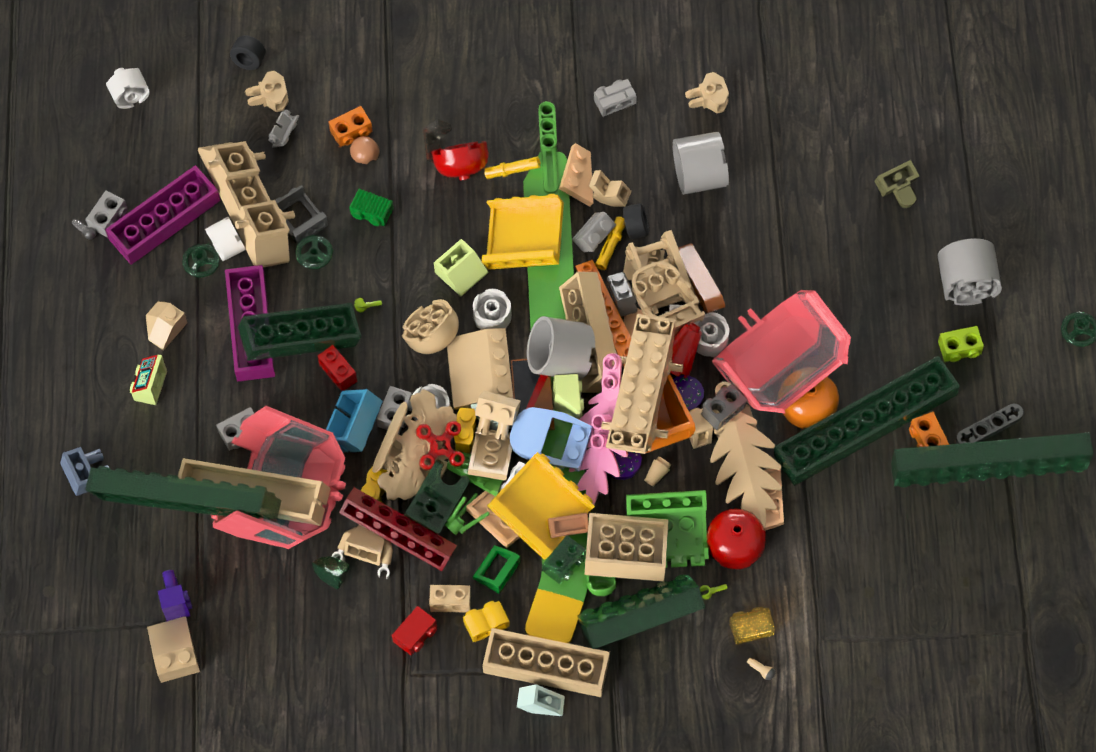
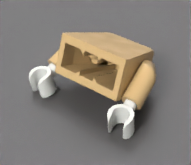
(366, 546)

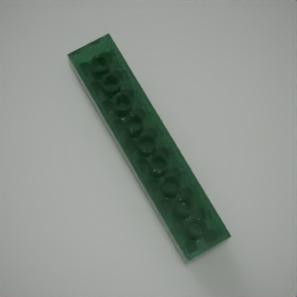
(866, 420)
(991, 459)
(181, 494)

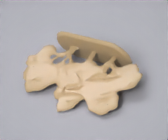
(410, 477)

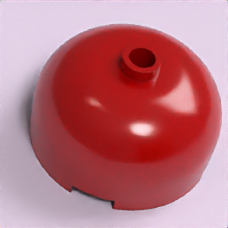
(461, 159)
(734, 548)

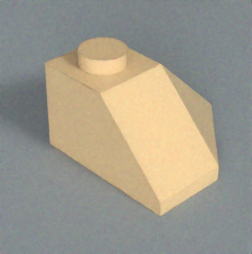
(164, 323)

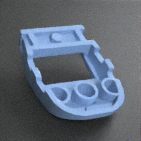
(531, 432)

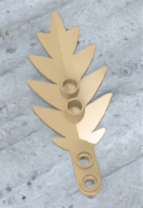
(746, 461)

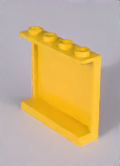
(524, 232)
(536, 496)

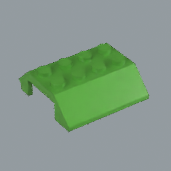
(685, 522)

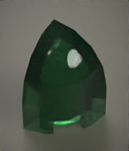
(330, 570)

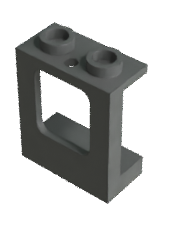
(312, 226)

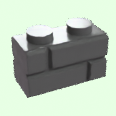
(622, 294)

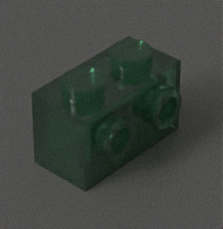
(564, 559)

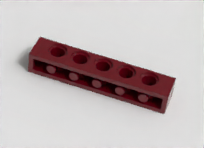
(397, 529)

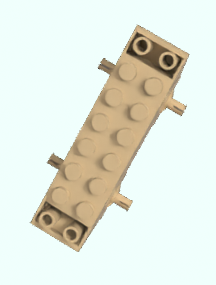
(254, 215)
(642, 385)

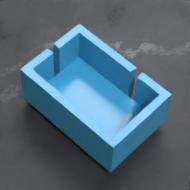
(354, 431)

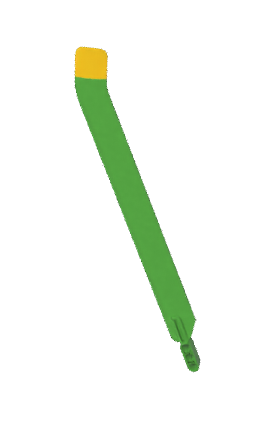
(555, 604)

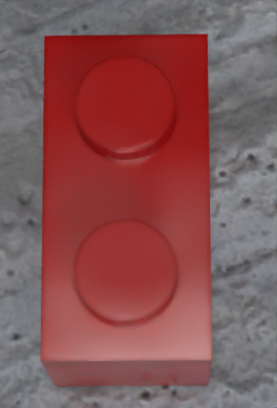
(414, 631)

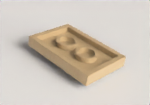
(490, 456)

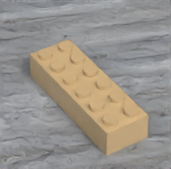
(585, 304)
(546, 662)

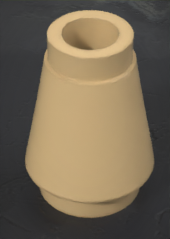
(657, 471)

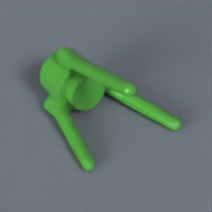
(455, 522)

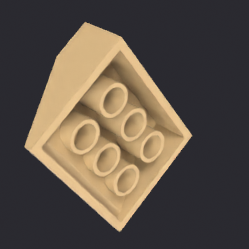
(479, 364)
(626, 547)

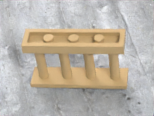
(674, 258)

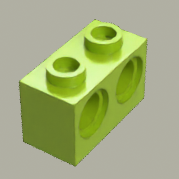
(958, 339)

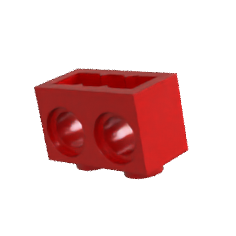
(337, 368)

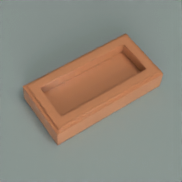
(568, 525)

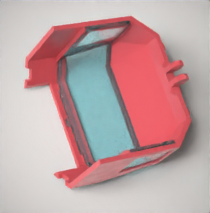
(784, 352)
(292, 449)

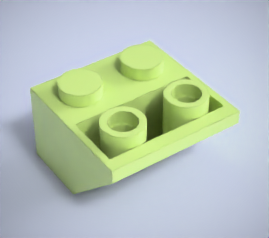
(460, 267)
(567, 395)

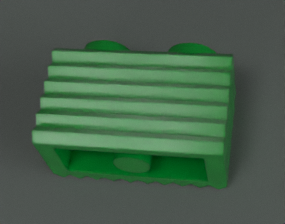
(371, 208)

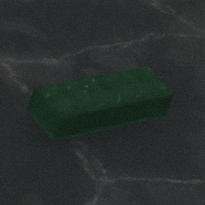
(299, 331)
(640, 611)

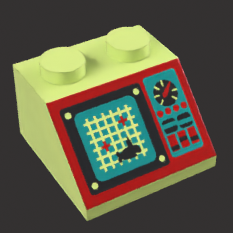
(149, 380)

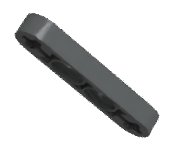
(989, 426)

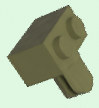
(898, 182)

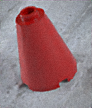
(685, 347)

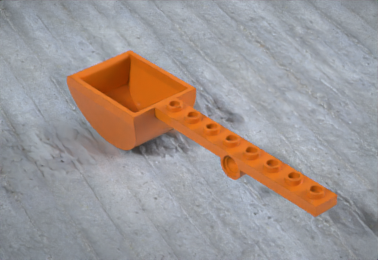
(672, 410)

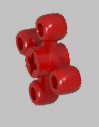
(434, 452)

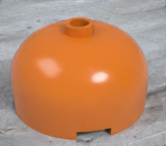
(814, 405)

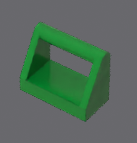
(505, 573)

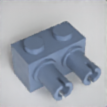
(77, 467)

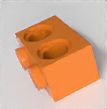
(348, 122)
(932, 435)

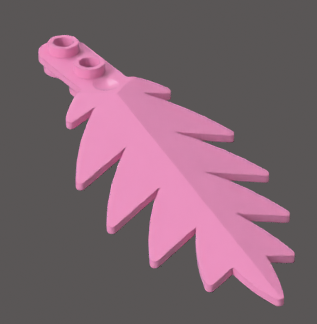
(598, 457)

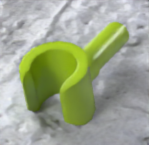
(361, 306)
(711, 590)

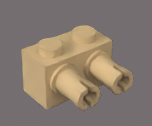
(499, 409)

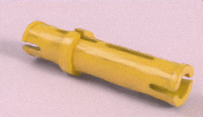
(514, 167)
(610, 244)

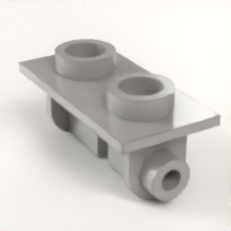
(280, 135)

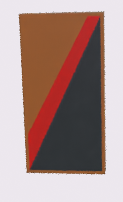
(531, 388)

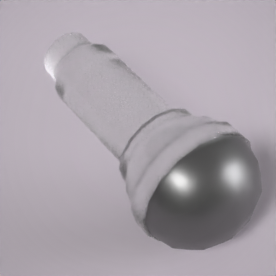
(88, 232)

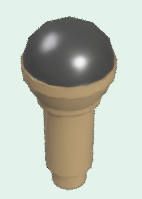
(767, 672)

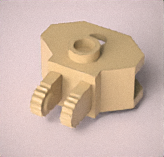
(272, 92)
(712, 94)

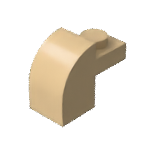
(609, 192)

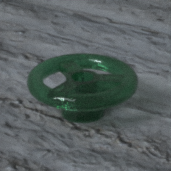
(199, 252)
(315, 260)
(1081, 319)

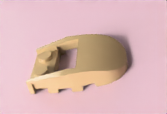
(661, 282)

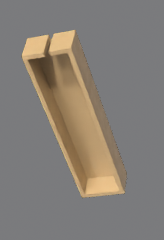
(300, 497)

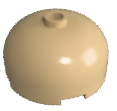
(431, 327)

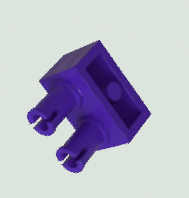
(173, 599)

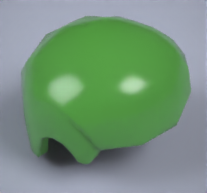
(601, 585)

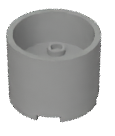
(700, 163)
(969, 271)
(560, 347)

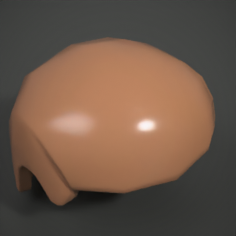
(364, 150)

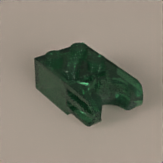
(438, 495)

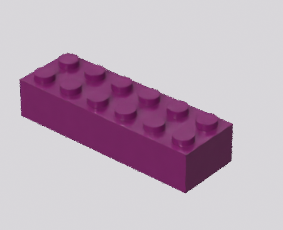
(163, 214)
(247, 297)

